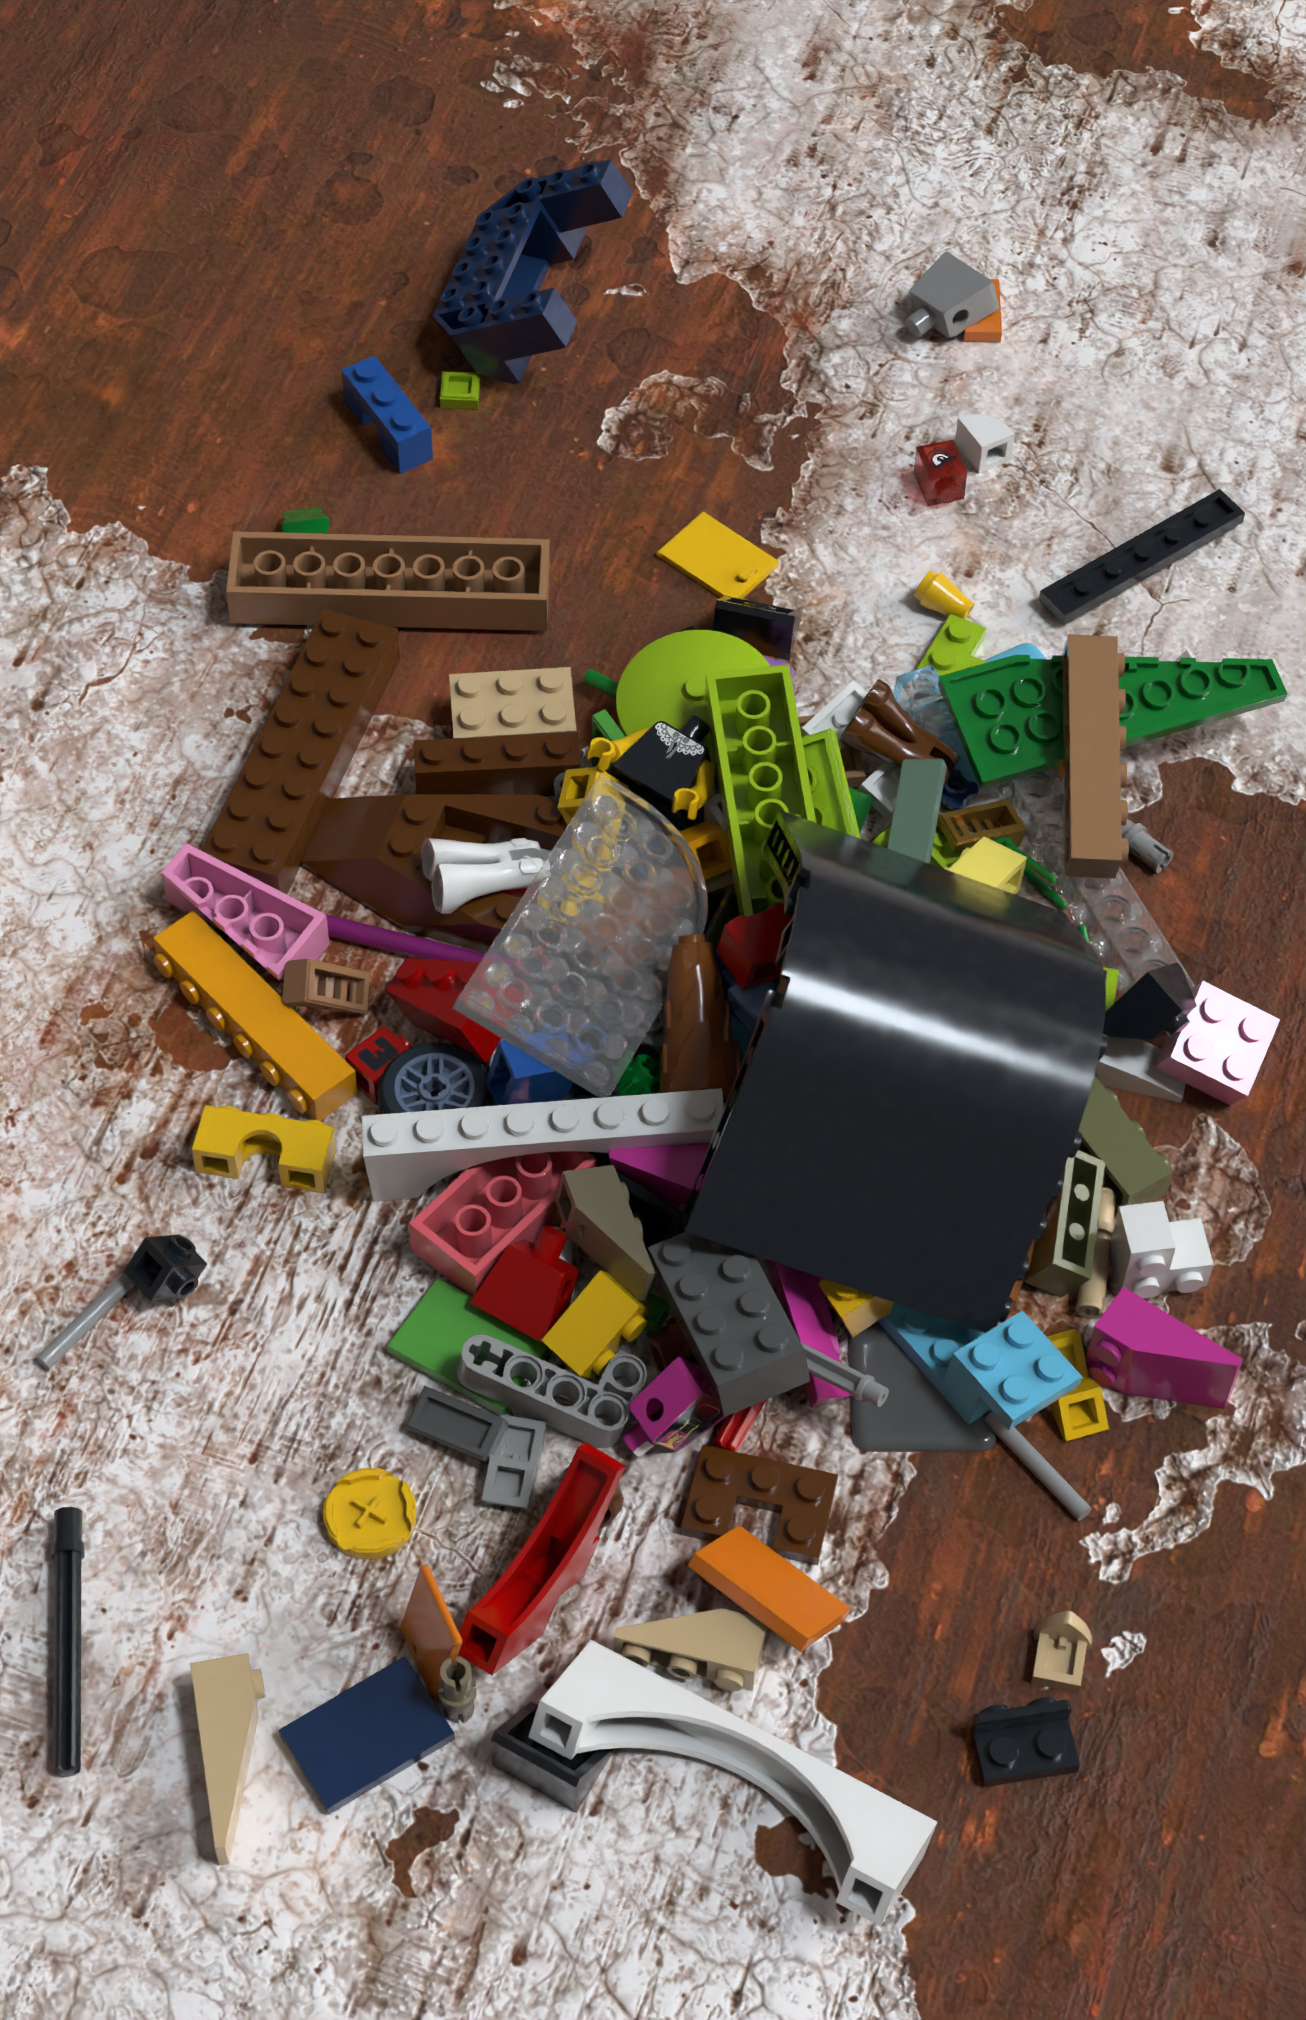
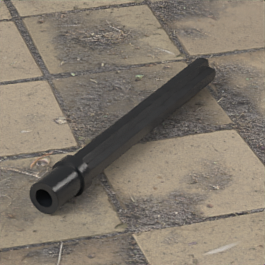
(67, 1555)

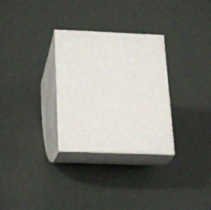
(984, 441)

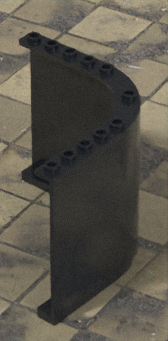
(905, 1080)

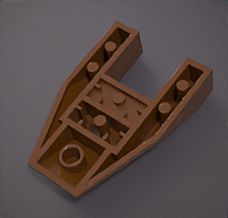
(374, 855)

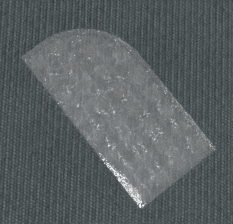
(592, 941)

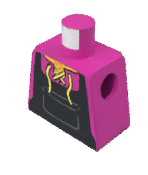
(673, 1409)

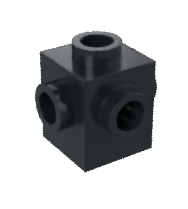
(165, 1267)

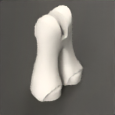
(475, 869)

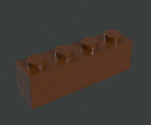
(494, 764)

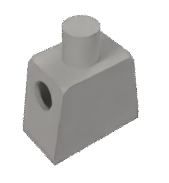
(950, 298)

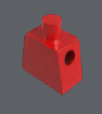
(530, 1284)

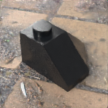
(1152, 1006)

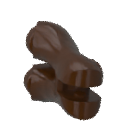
(891, 734)

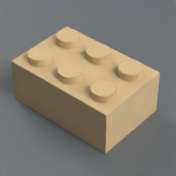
(512, 702)

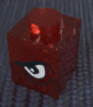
(940, 473)

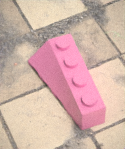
(249, 911)

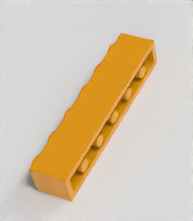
(254, 1017)

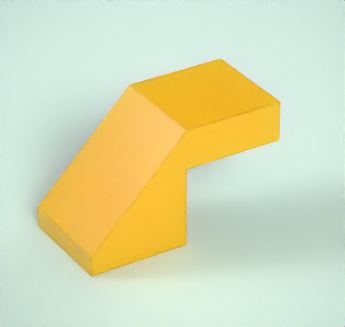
(1082, 1409)

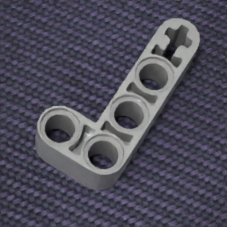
(552, 1381)

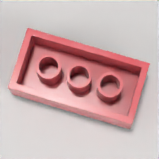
(487, 1211)

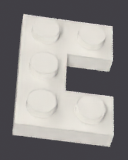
(836, 715)

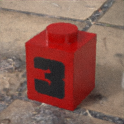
(373, 1057)

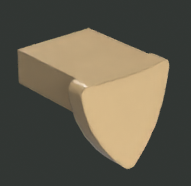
(1061, 1651)

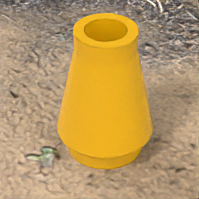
(942, 596)

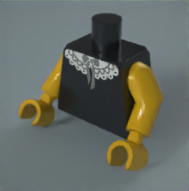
(662, 765)

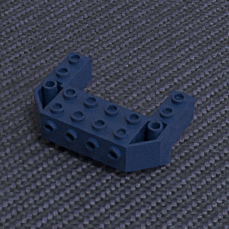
(494, 296)

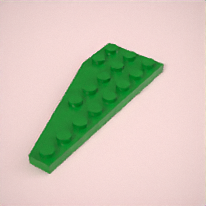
(1014, 706)

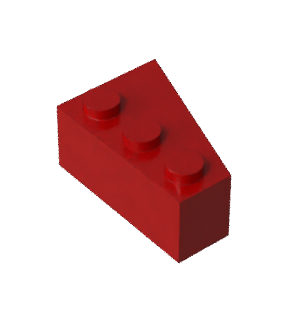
(426, 995)

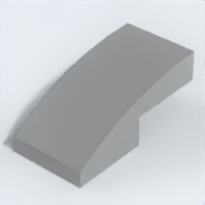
(515, 1463)

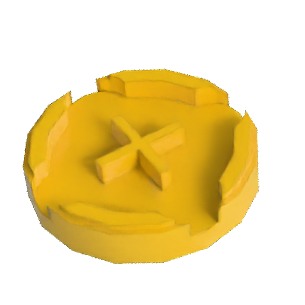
(370, 1514)

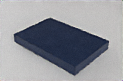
(366, 1735)

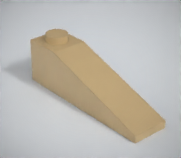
(227, 1728)

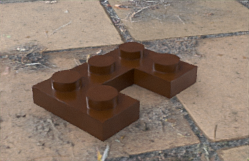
(733, 1478)

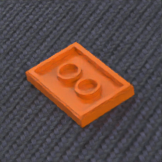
(769, 1588)

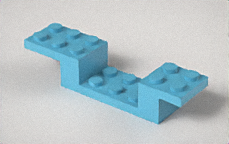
(977, 1372)

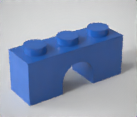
(377, 398)

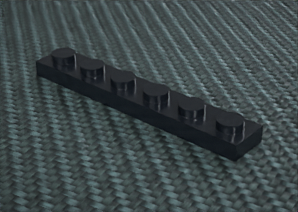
(1141, 557)

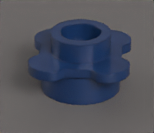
(958, 799)

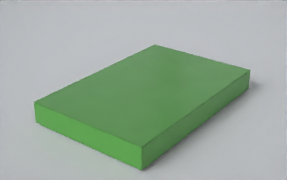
(439, 1328)

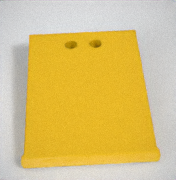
(717, 557)

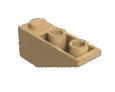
(704, 1645)

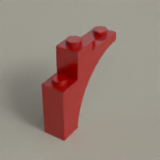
(548, 1564)

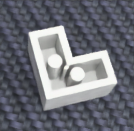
(1157, 1254)

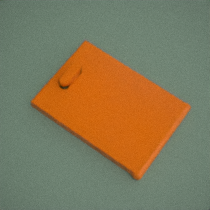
(429, 1630)

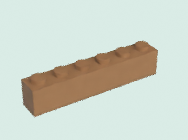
(1093, 756)

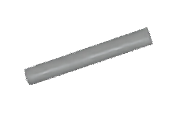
(85, 1321)
(1040, 1467)

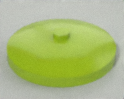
(670, 678)

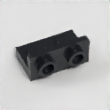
(1024, 1742)

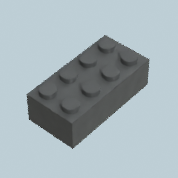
(730, 1320)

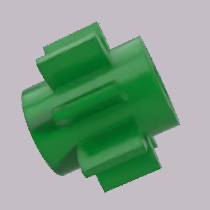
(640, 1076)

